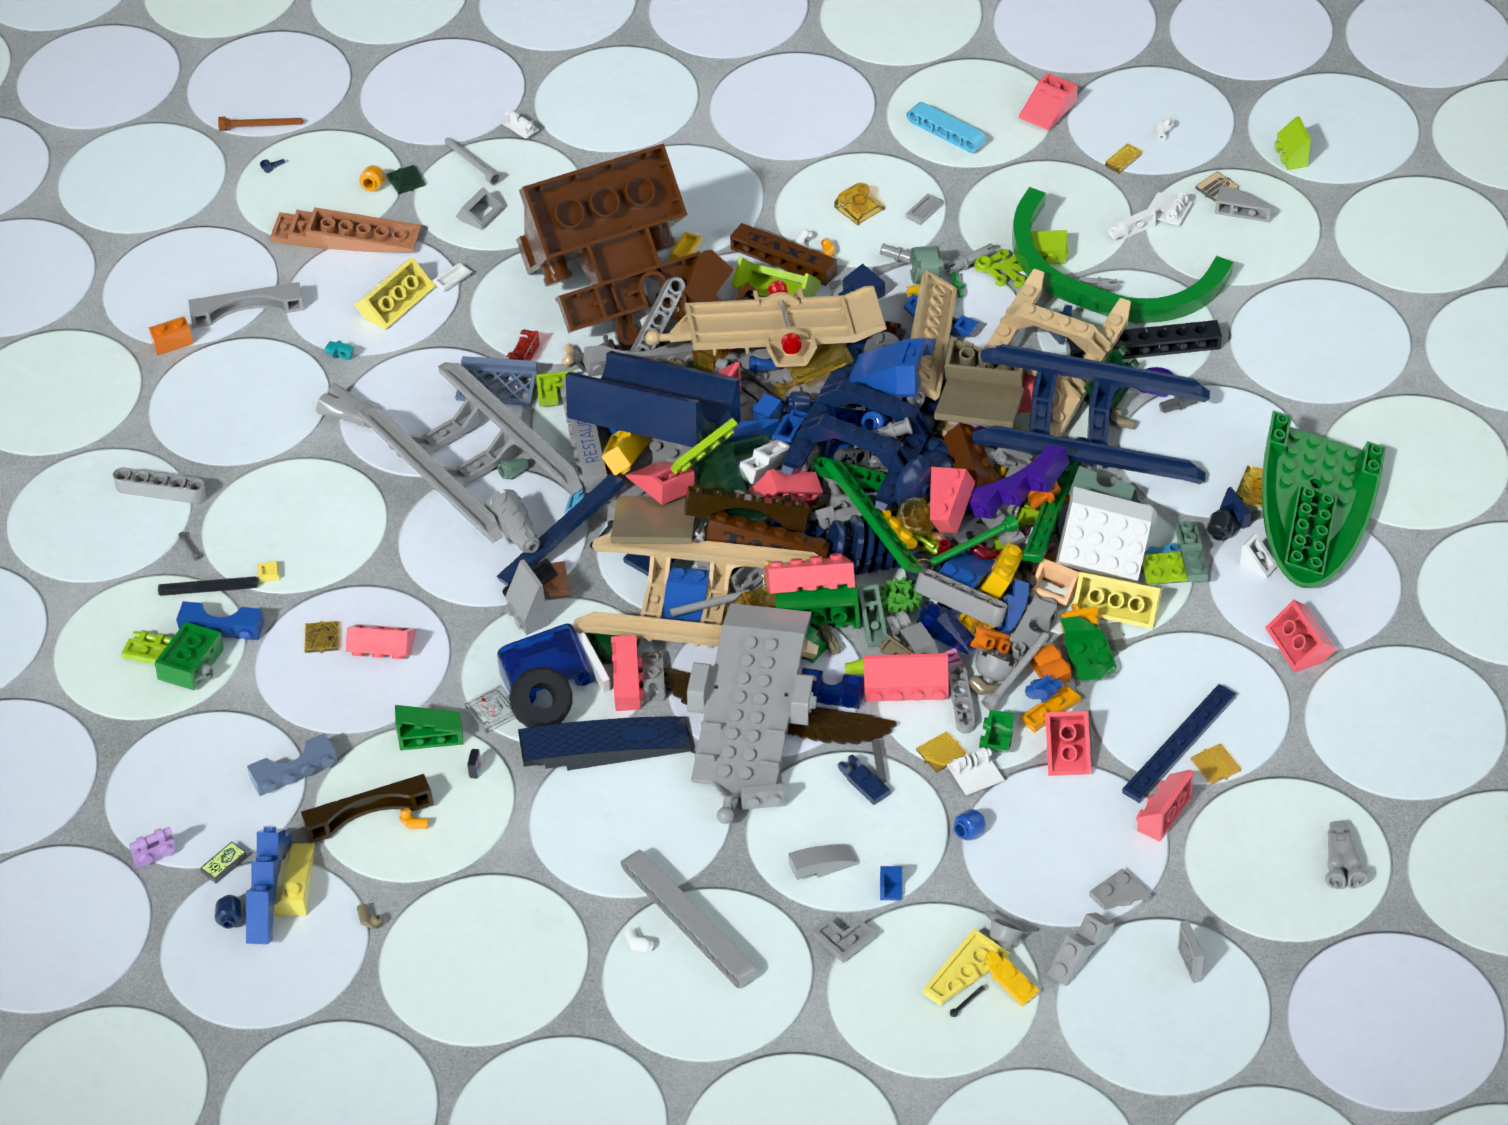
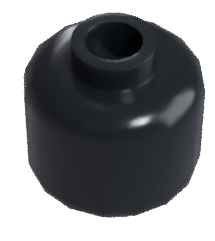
(1221, 524)

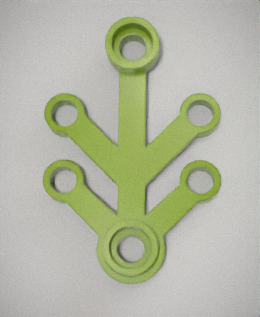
(1008, 266)

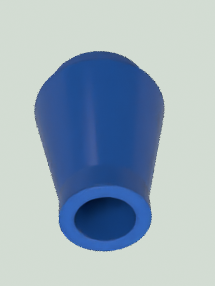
(759, 365)

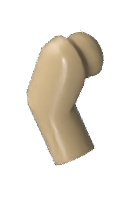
(569, 357)

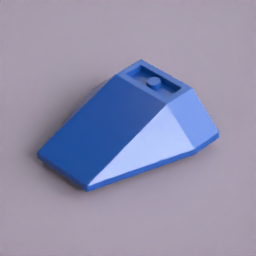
(892, 367)

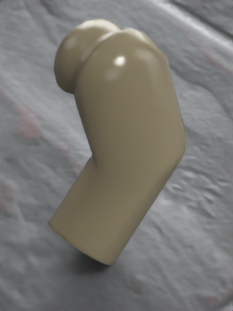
(1120, 421)

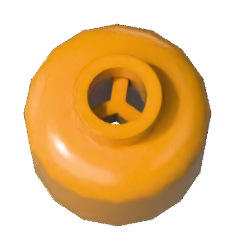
(372, 178)

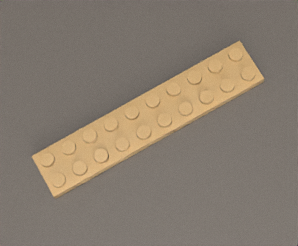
(933, 321)

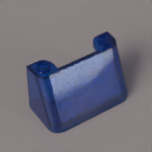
(552, 648)

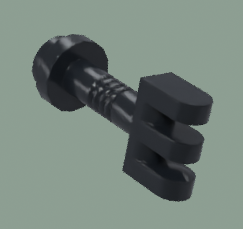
(1025, 568)

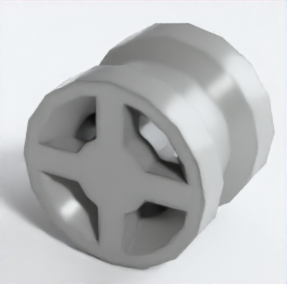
(898, 622)

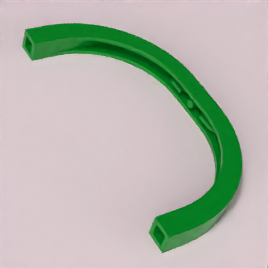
(1101, 301)

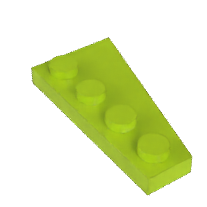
(705, 446)

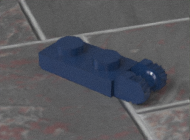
(864, 780)

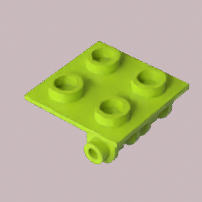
(1163, 568)

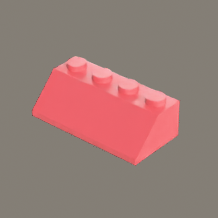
(906, 677)

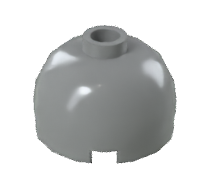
(994, 665)

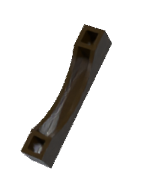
(704, 502)
(327, 819)

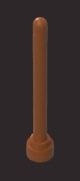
(225, 123)

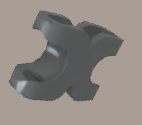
(968, 529)

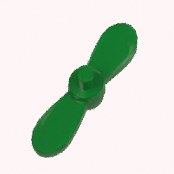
(958, 284)

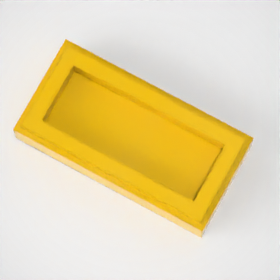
(686, 245)

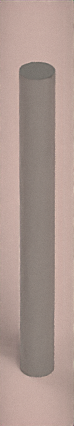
(705, 604)

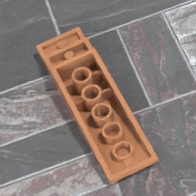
(344, 231)

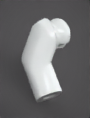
(803, 235)

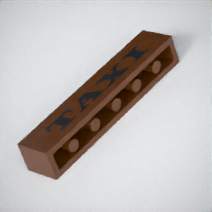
(782, 253)
(739, 530)

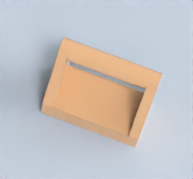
(1059, 574)

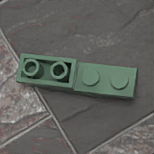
(1191, 551)

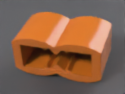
(1049, 661)

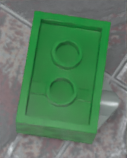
(189, 656)

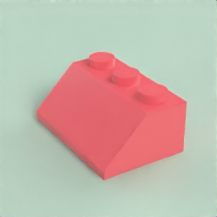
(1300, 636)
(380, 640)
(1165, 805)

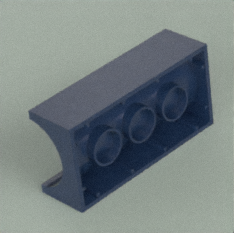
(654, 399)

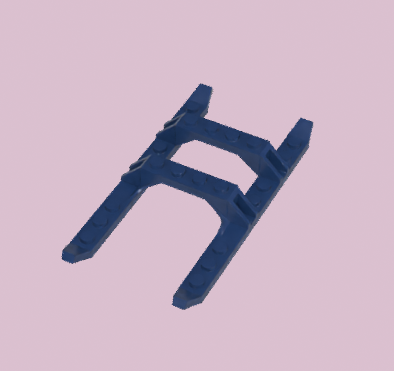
(1107, 380)
(821, 426)

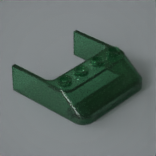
(722, 471)

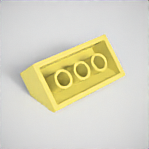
(395, 294)
(1119, 599)

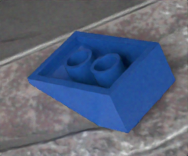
(967, 569)
(684, 588)

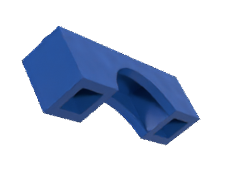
(243, 624)

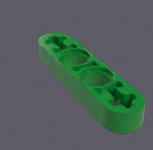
(871, 484)

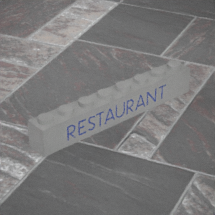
(587, 450)

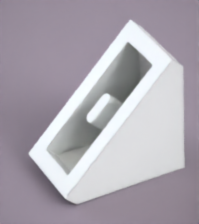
(1257, 557)

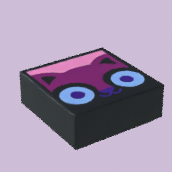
(474, 763)

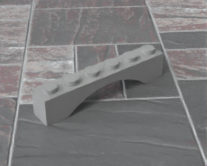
(210, 309)
(595, 356)

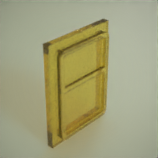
(824, 360)

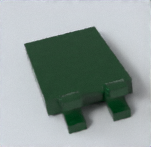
(1114, 357)

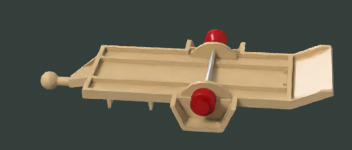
(781, 322)

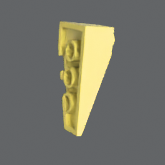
(294, 881)

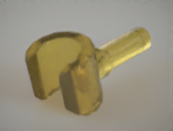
(782, 388)
(975, 623)

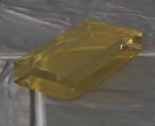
(1123, 158)

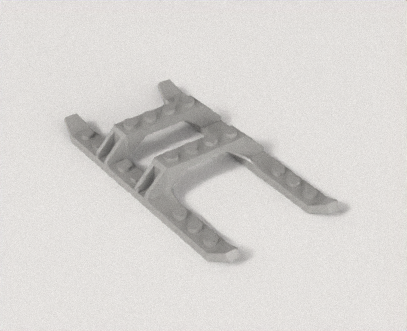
(450, 481)

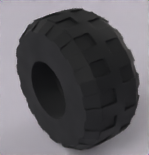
(543, 678)

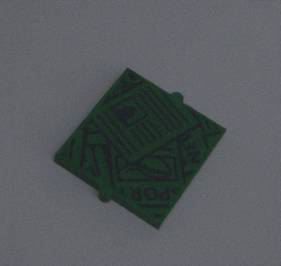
(406, 179)

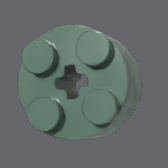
(924, 259)

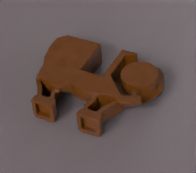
(705, 280)

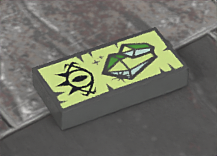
(223, 862)

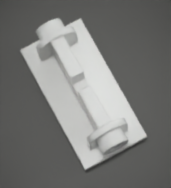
(519, 124)

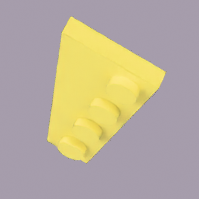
(963, 967)

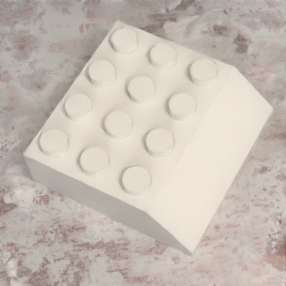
(1104, 535)

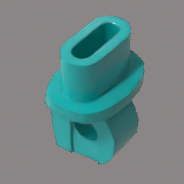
(339, 349)

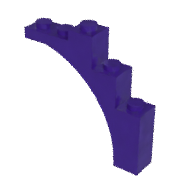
(1012, 490)

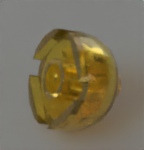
(915, 517)

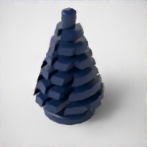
(861, 546)

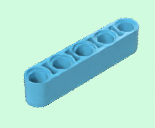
(946, 127)

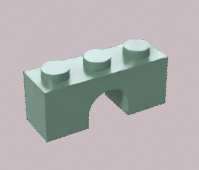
(1087, 480)

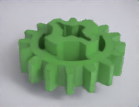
(900, 596)

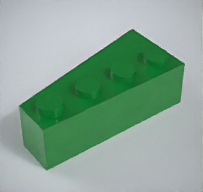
(826, 605)

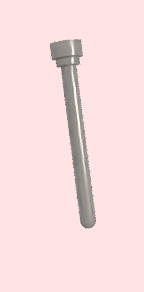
(492, 175)
(992, 701)

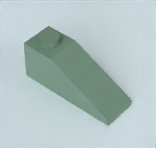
(872, 614)

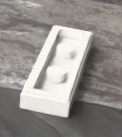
(598, 669)

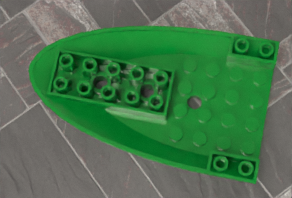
(1311, 527)

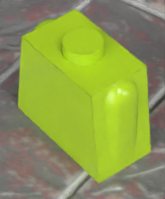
(1051, 245)

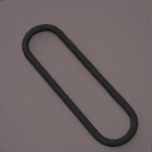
(747, 392)

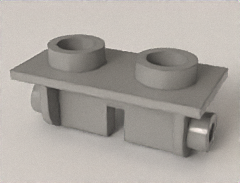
(1007, 457)

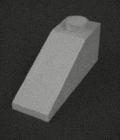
(1239, 204)

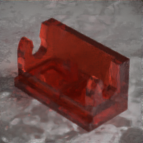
(525, 347)

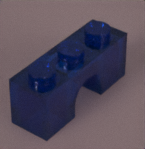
(844, 694)

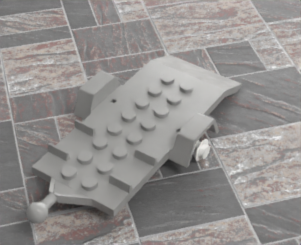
(749, 699)

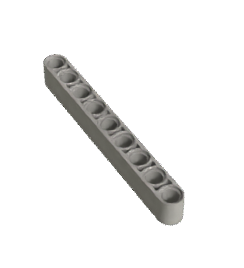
(689, 919)

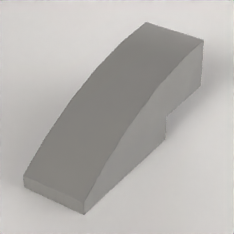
(821, 860)

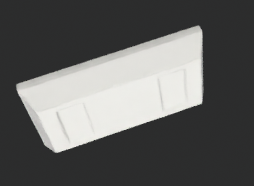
(451, 277)

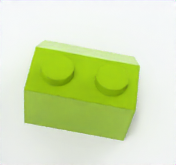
(1293, 144)

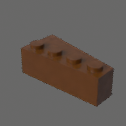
(969, 455)

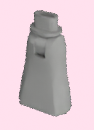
(341, 405)

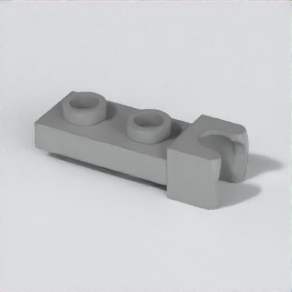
(653, 674)

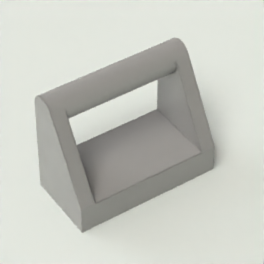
(486, 198)

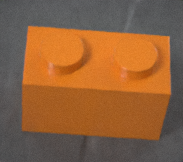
(170, 335)

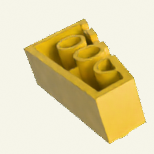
(623, 450)

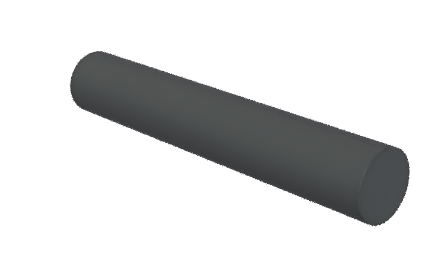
(879, 760)

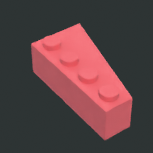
(809, 574)

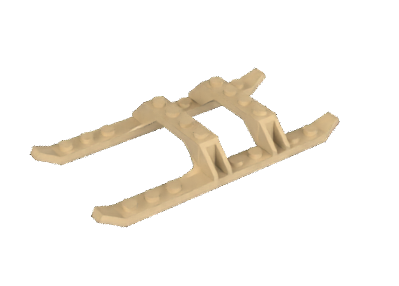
(1094, 343)
(649, 625)

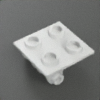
(1171, 208)
(975, 771)

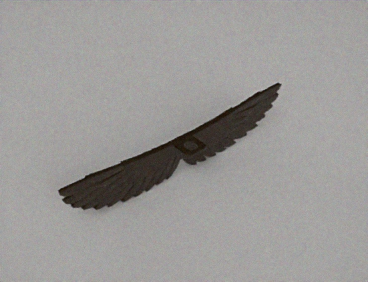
(823, 723)

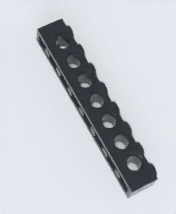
(1163, 340)

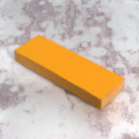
(1060, 702)

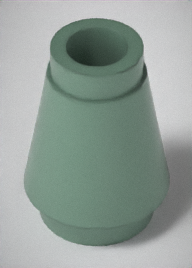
(511, 468)

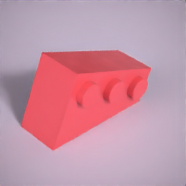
(949, 497)
(626, 673)

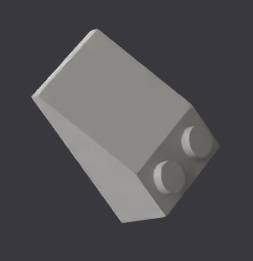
(526, 600)

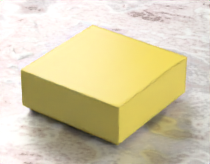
(268, 571)

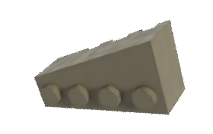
(965, 363)

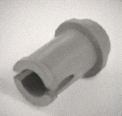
(1019, 652)

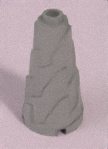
(513, 519)

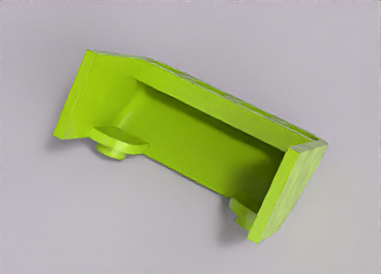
(762, 276)

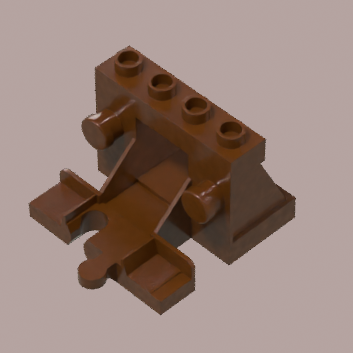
(614, 225)

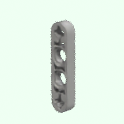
(963, 698)

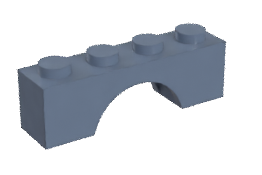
(272, 775)

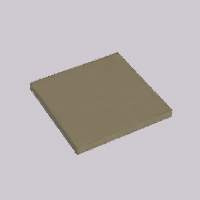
(979, 403)
(648, 522)

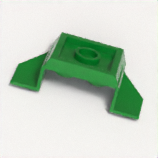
(1087, 649)

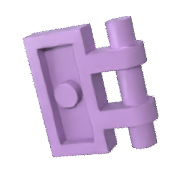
(152, 847)

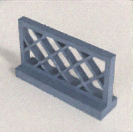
(500, 368)

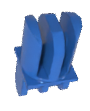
(1043, 688)

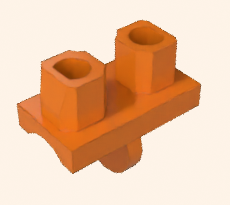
(1037, 498)
(991, 639)

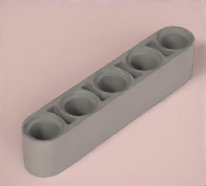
(664, 313)
(160, 485)
(961, 597)

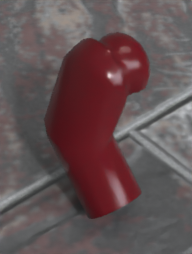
(983, 552)

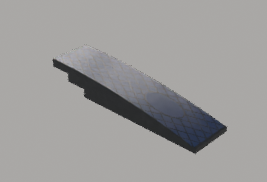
(603, 741)

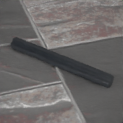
(207, 586)

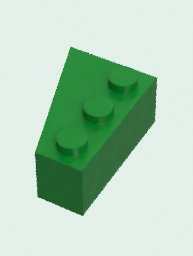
(427, 727)

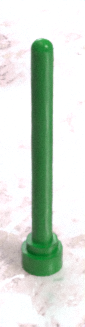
(1008, 524)

